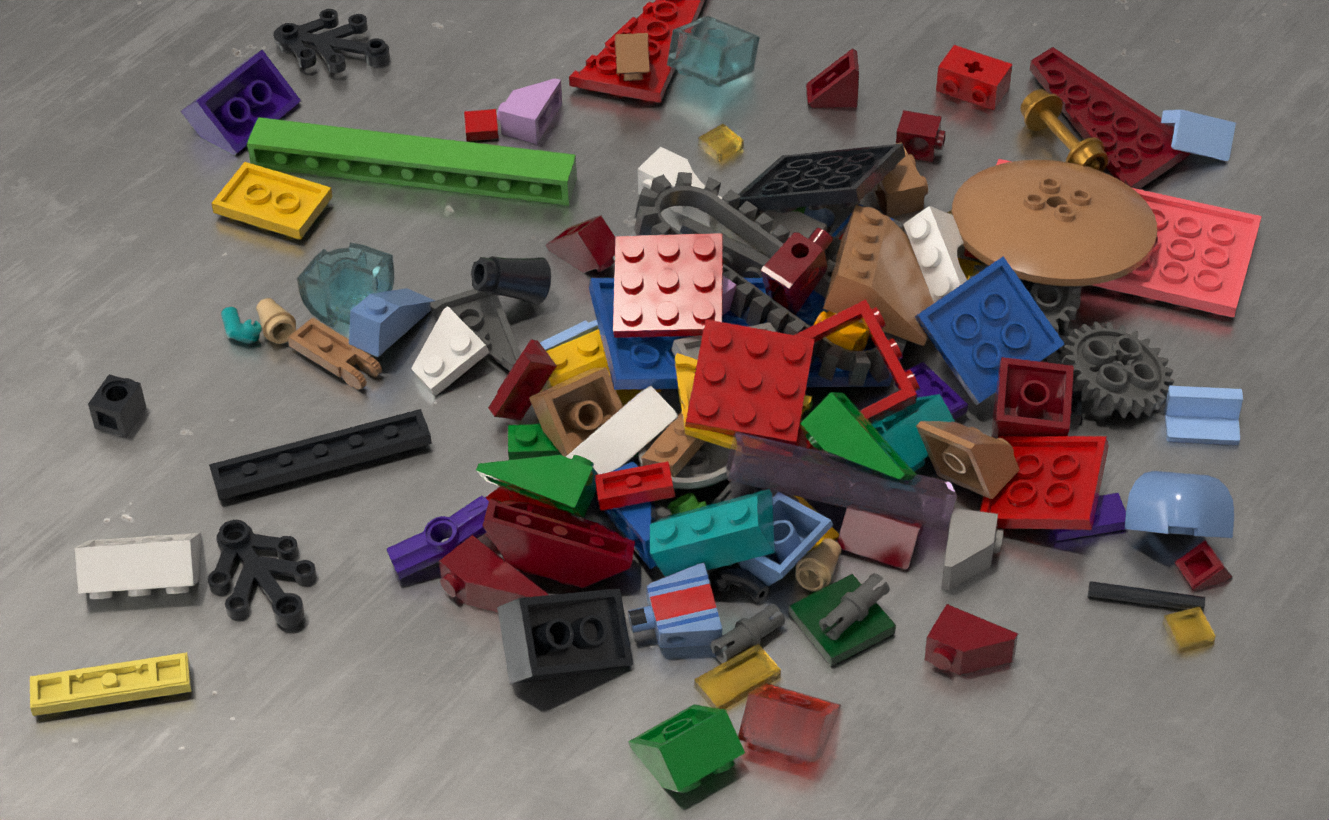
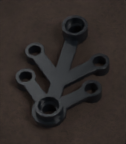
(292, 37)
(237, 539)

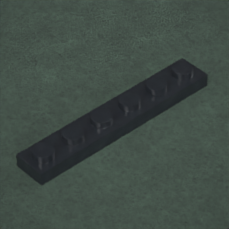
(320, 454)

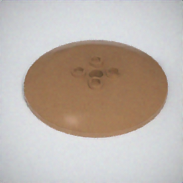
(1089, 238)

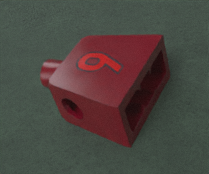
(796, 269)

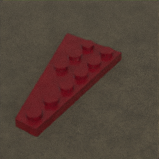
(1130, 133)

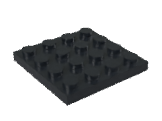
(821, 178)

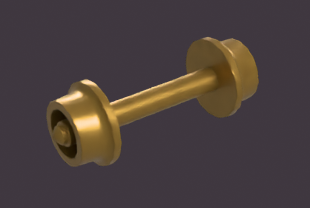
(1043, 110)

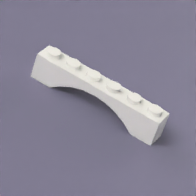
(670, 164)

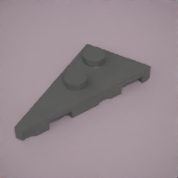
(486, 319)

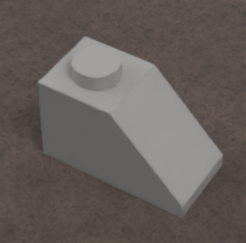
(969, 546)

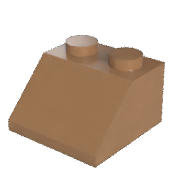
(576, 408)
(968, 456)

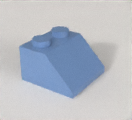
(795, 533)

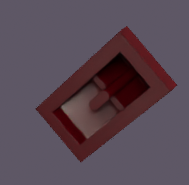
(836, 84)

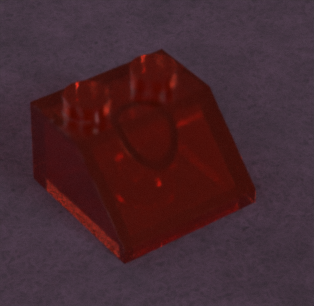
(787, 723)

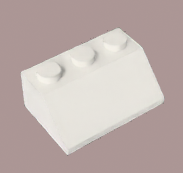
(138, 564)

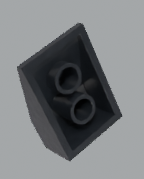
(564, 635)

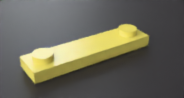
(110, 684)

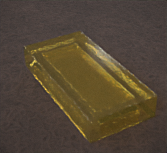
(737, 678)

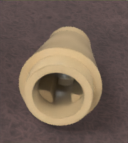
(275, 321)
(818, 566)

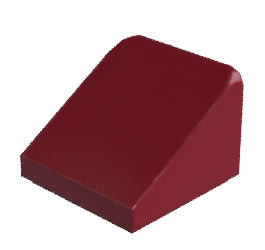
(1203, 567)

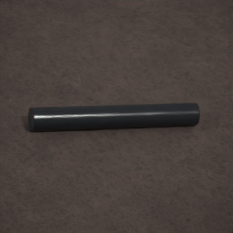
(1145, 596)

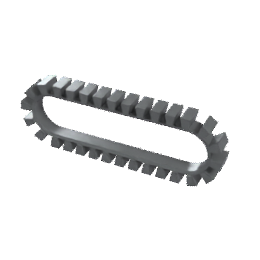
(746, 295)

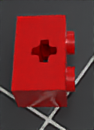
(974, 77)

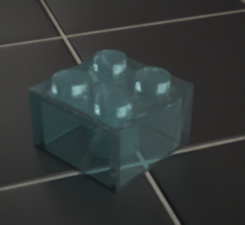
(713, 51)

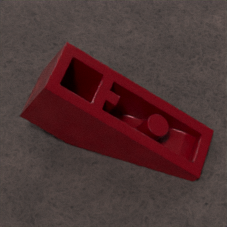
(483, 577)

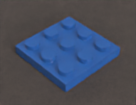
(987, 321)

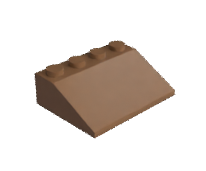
(881, 267)

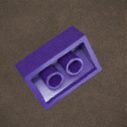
(232, 105)

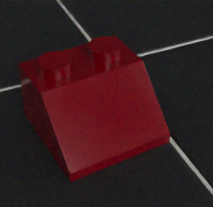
(1032, 399)

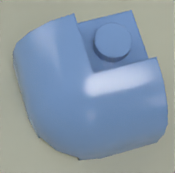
(1180, 505)

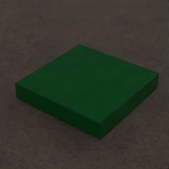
(856, 638)

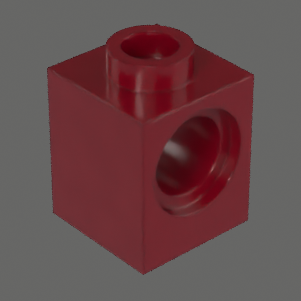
(921, 135)

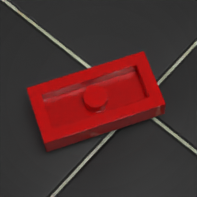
(634, 486)

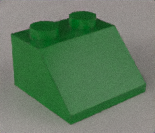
(688, 747)

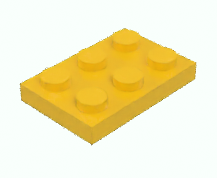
(272, 200)

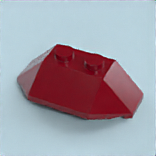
(556, 543)

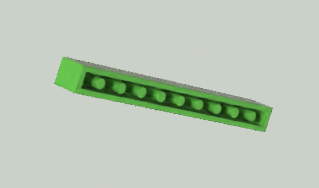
(413, 161)

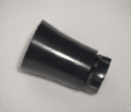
(513, 277)

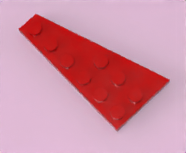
(658, 21)

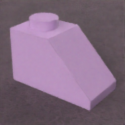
(530, 110)

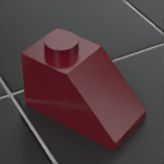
(585, 245)
(968, 642)

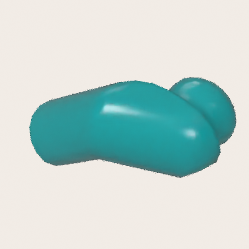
(238, 331)

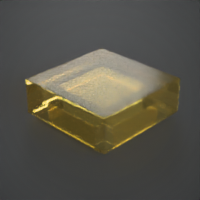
(720, 143)
(1188, 630)

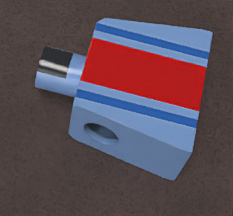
(679, 610)

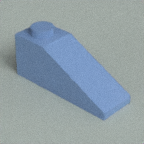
(385, 318)

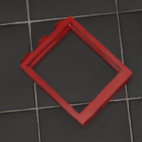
(889, 352)

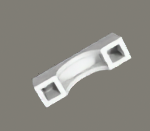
(935, 245)

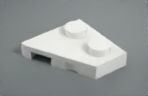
(448, 352)

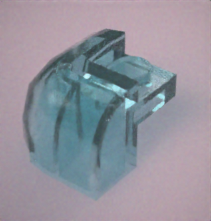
(342, 279)

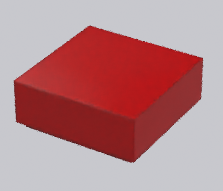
(481, 125)

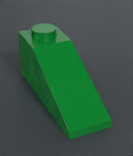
(845, 432)
(548, 479)

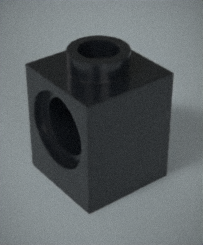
(117, 405)

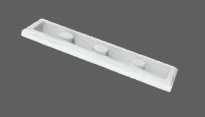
(626, 431)

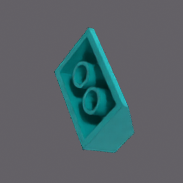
(902, 432)
(714, 534)

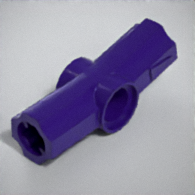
(426, 547)

